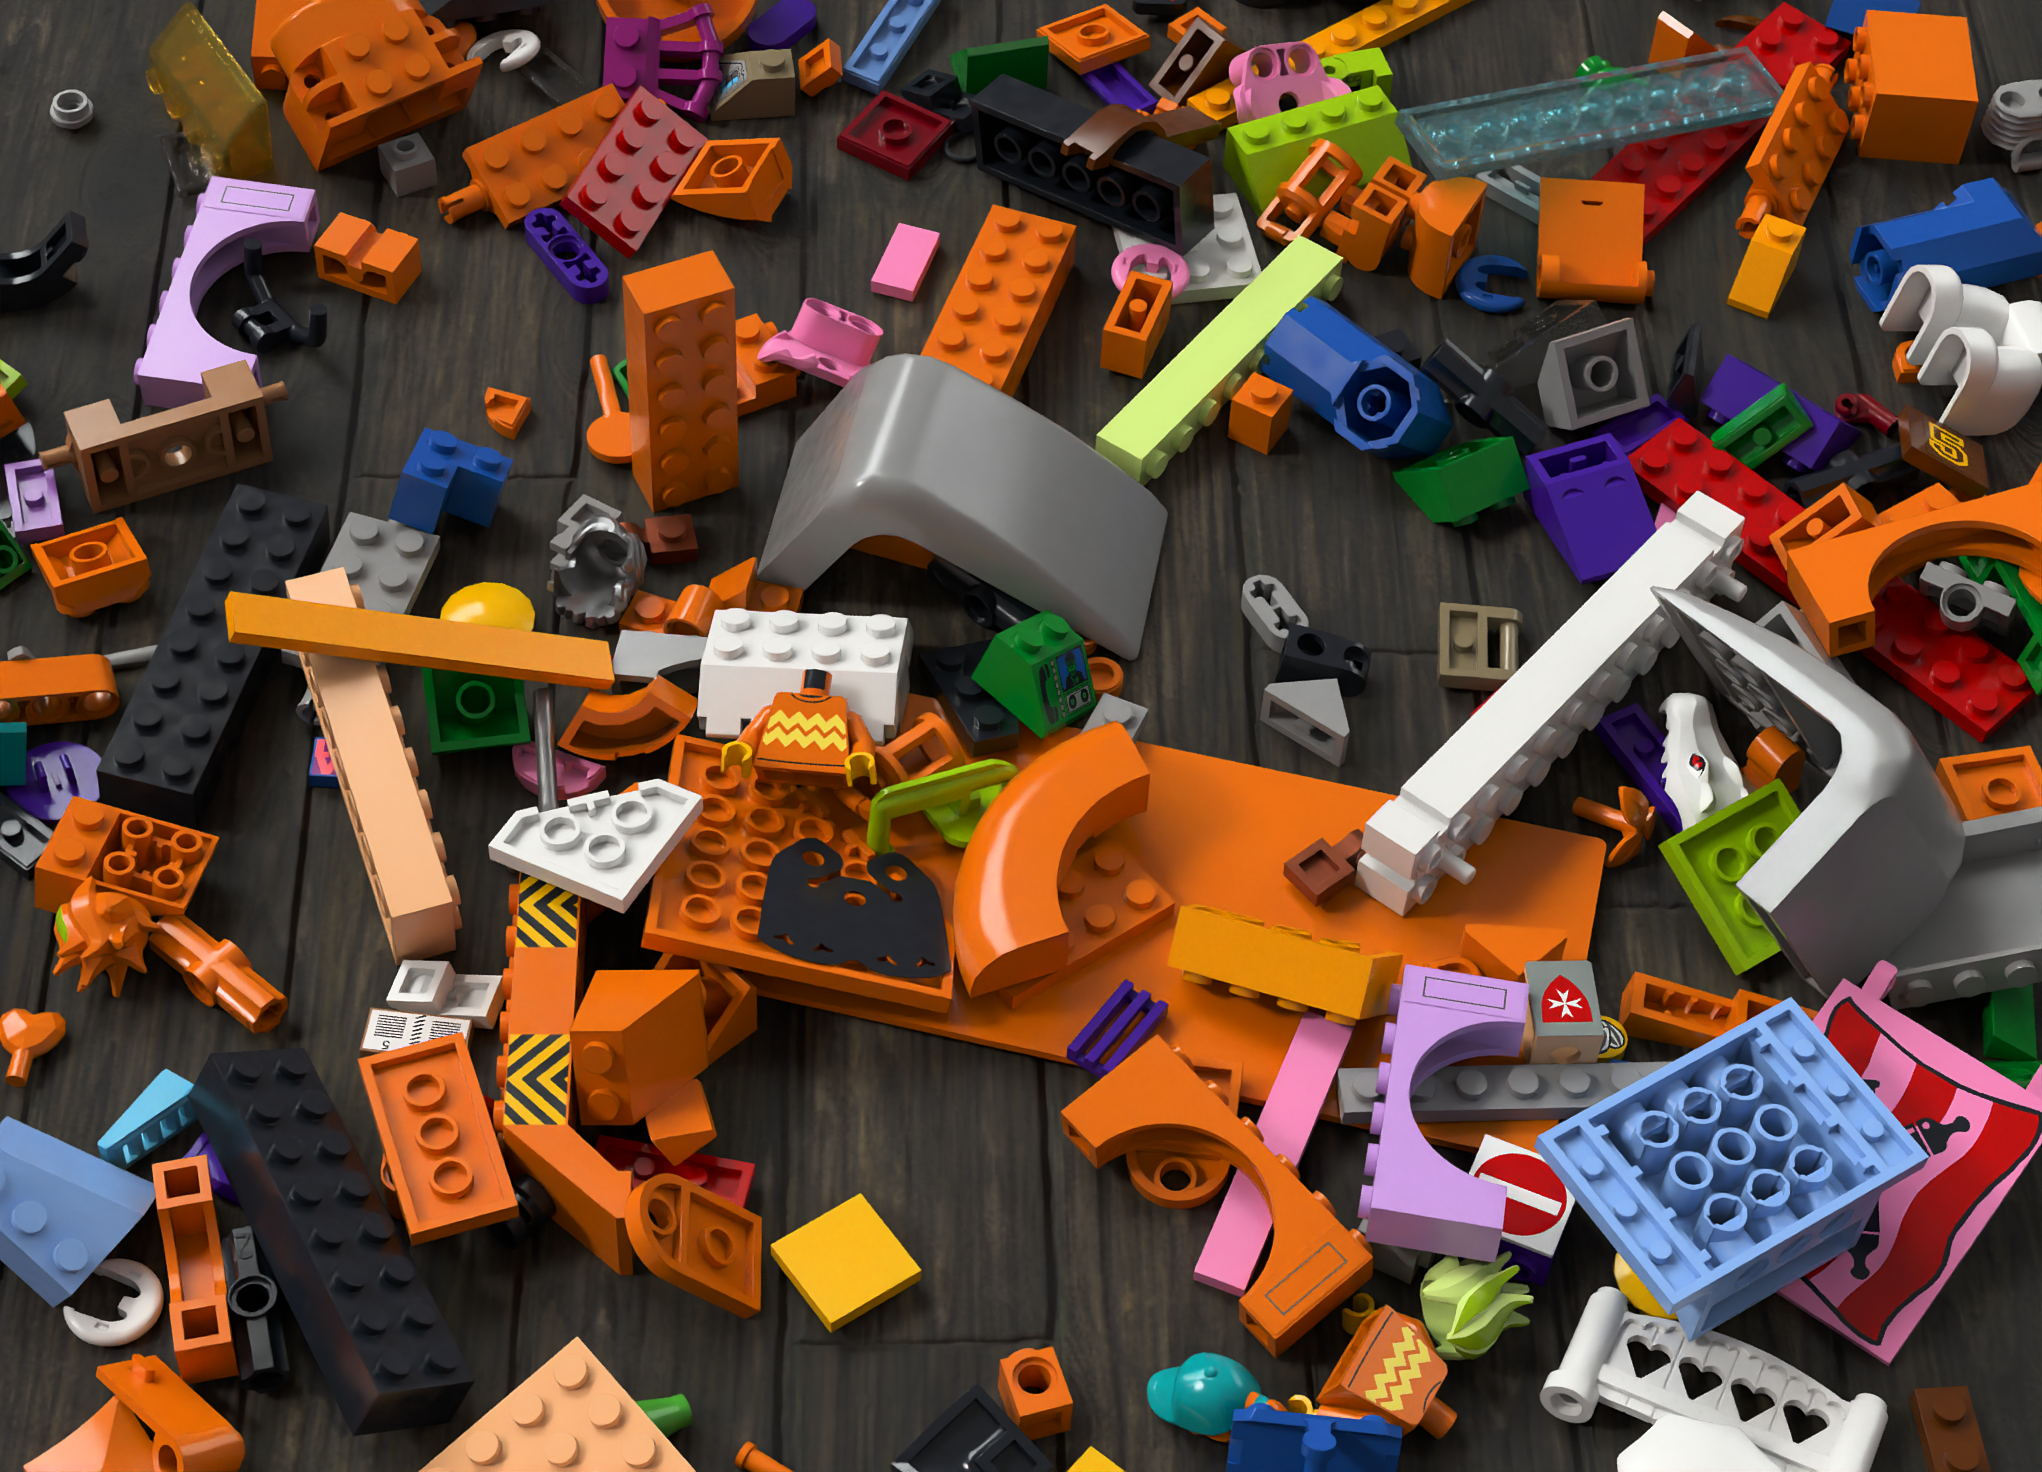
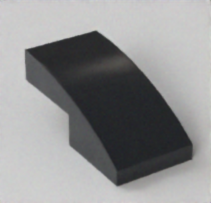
(941, 95)

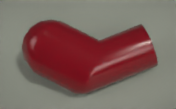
(1865, 410)

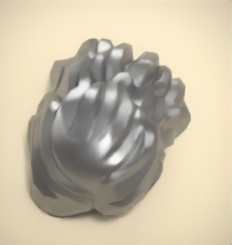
(601, 573)

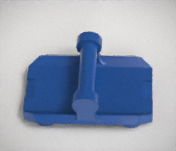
(1310, 1443)

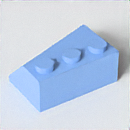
(61, 1209)

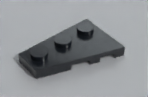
(975, 714)

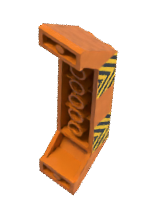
(537, 1075)

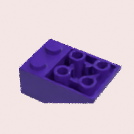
(1589, 505)

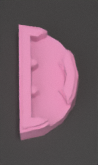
(574, 774)

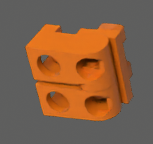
(1376, 215)

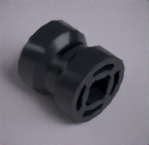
(534, 1209)

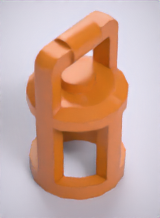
(1300, 203)
(891, 771)

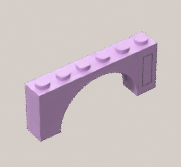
(226, 216)
(1415, 1192)

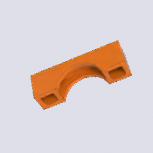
(195, 1270)

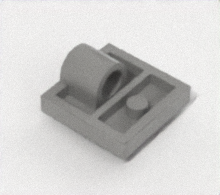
(1965, 602)

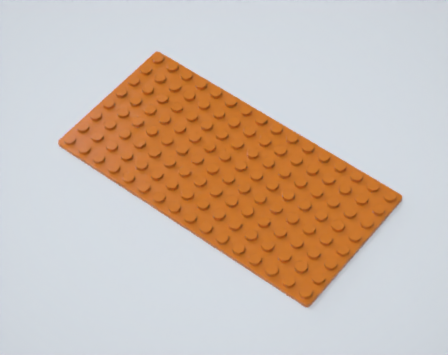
(1221, 841)

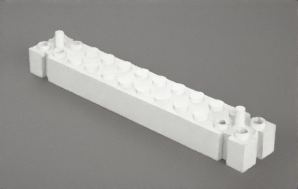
(1544, 708)

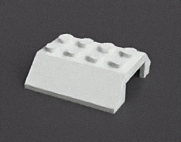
(765, 653)

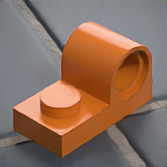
(687, 616)

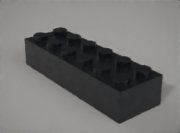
(1146, 190)

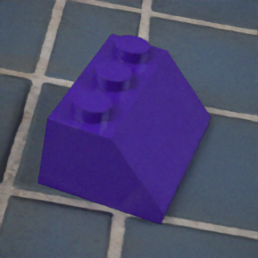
(1741, 385)

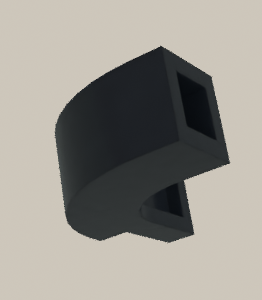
(46, 270)

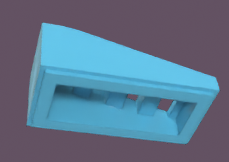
(150, 1121)

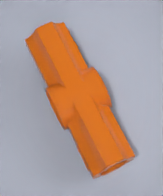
(218, 973)

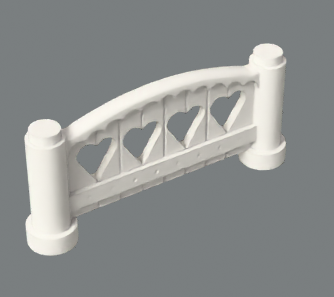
(1602, 1371)

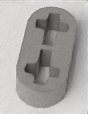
(1267, 617)

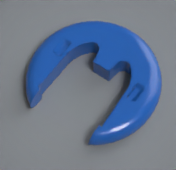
(1472, 282)

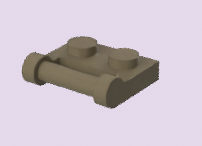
(1465, 649)

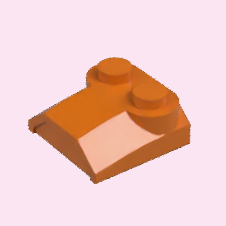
(93, 568)

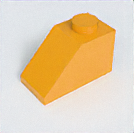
(1767, 266)

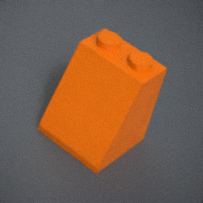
(636, 1042)

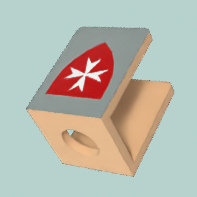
(1561, 1013)

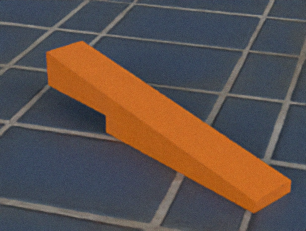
(1685, 1015)

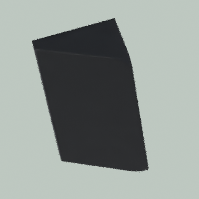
(1687, 373)

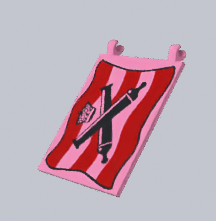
(1978, 1144)

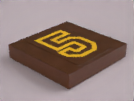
(1942, 452)

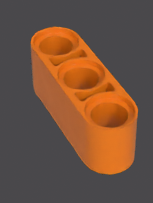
(57, 689)

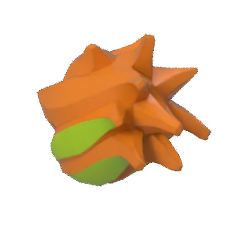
(102, 934)

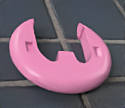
(1153, 257)

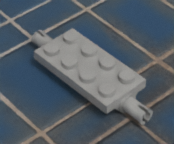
(386, 563)

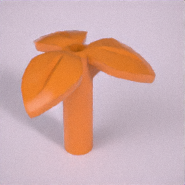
(1633, 820)

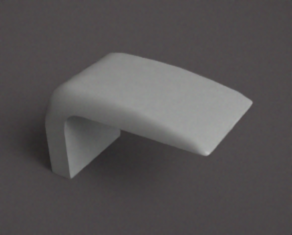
(977, 482)
(1877, 839)

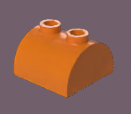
(1443, 231)

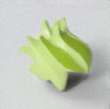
(1471, 1304)

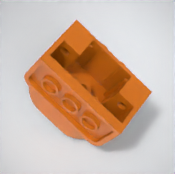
(367, 74)

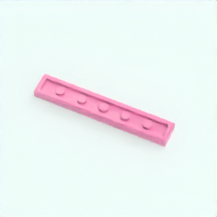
(1287, 1127)

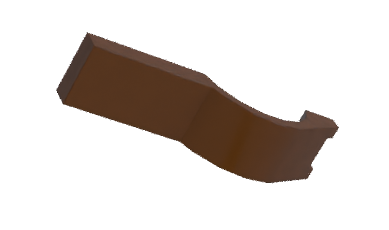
(1117, 122)

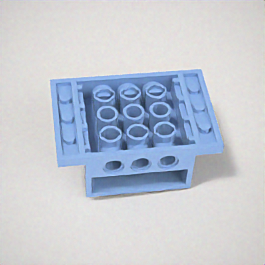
(1734, 1166)

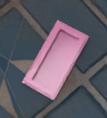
(905, 262)

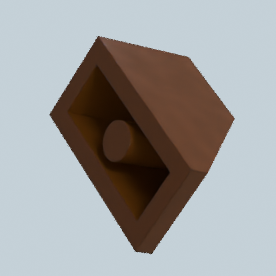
(1196, 63)

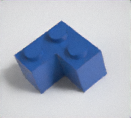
(449, 478)

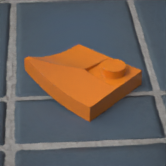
(104, 1443)

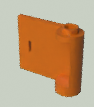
(1592, 242)

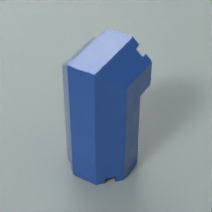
(1978, 236)
(1357, 383)

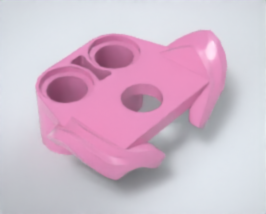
(1260, 94)
(824, 339)

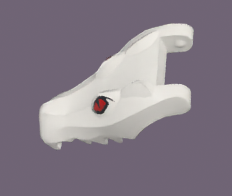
(1700, 766)

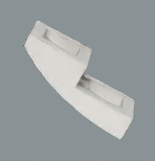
(438, 990)

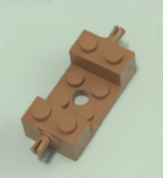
(131, 459)

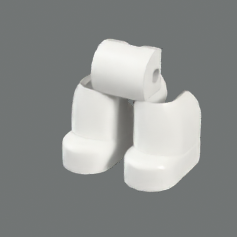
(1970, 342)

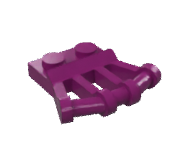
(636, 51)

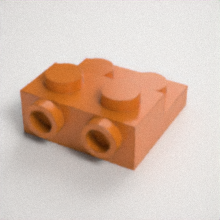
(760, 382)

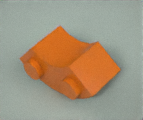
(628, 723)

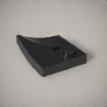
(972, 1438)

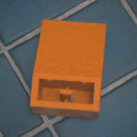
(125, 855)

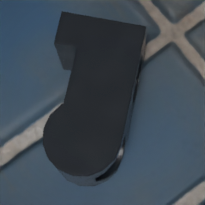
(1322, 655)

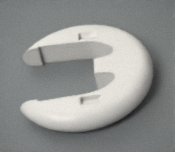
(520, 43)
(138, 1312)

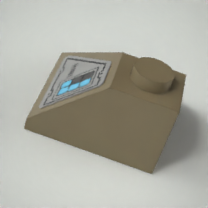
(755, 86)

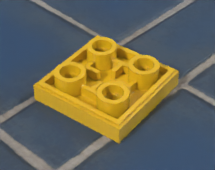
(845, 1262)

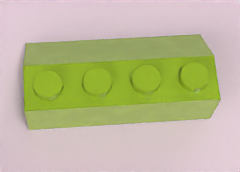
(1273, 148)

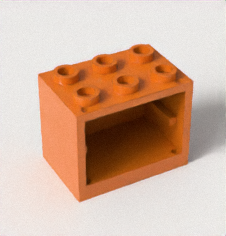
(1911, 87)

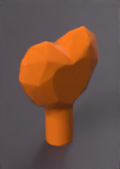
(28, 1037)

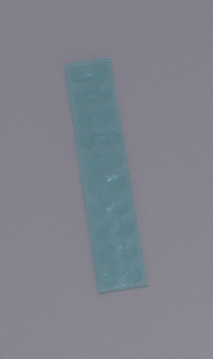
(1589, 112)

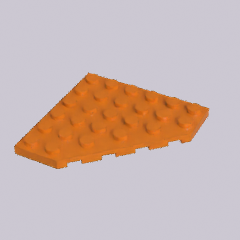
(714, 880)

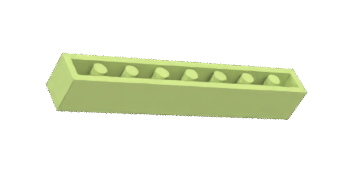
(1216, 362)

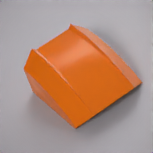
(737, 179)

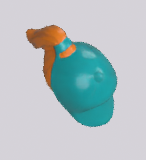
(1204, 1394)

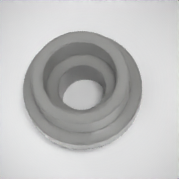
(71, 109)

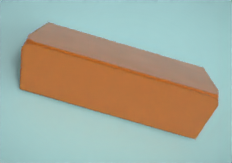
(682, 1123)

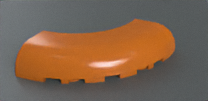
(1024, 844)

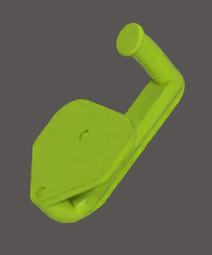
(949, 800)

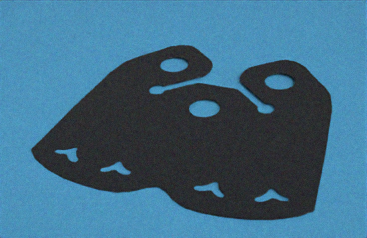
(858, 933)

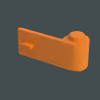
(186, 1428)

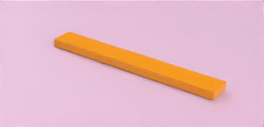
(417, 641)

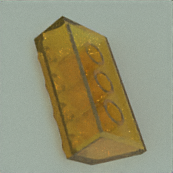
(210, 96)

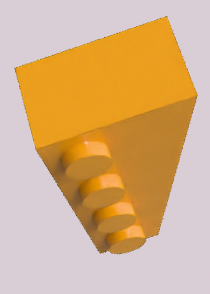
(1282, 964)

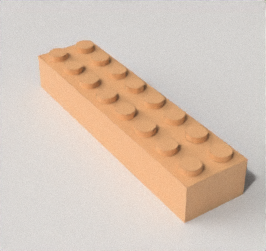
(381, 787)

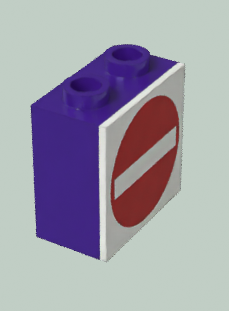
(1535, 1206)

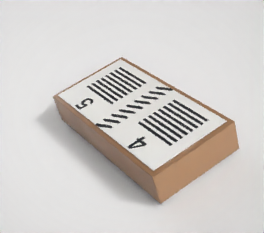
(397, 1029)

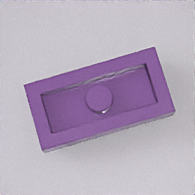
(34, 502)

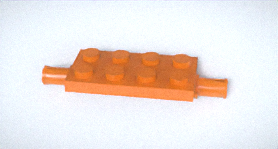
(1794, 149)
(535, 160)

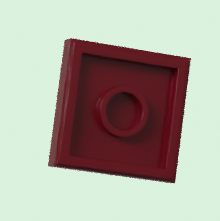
(895, 135)

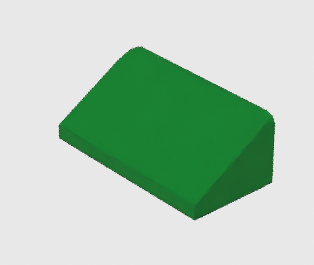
(1763, 428)
(2009, 1024)

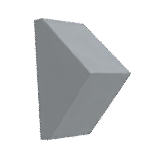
(1310, 715)

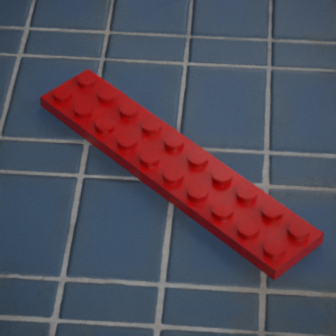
(1686, 163)
(1944, 667)

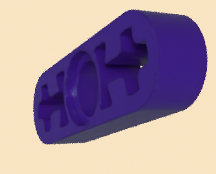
(567, 272)

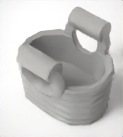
(2015, 121)

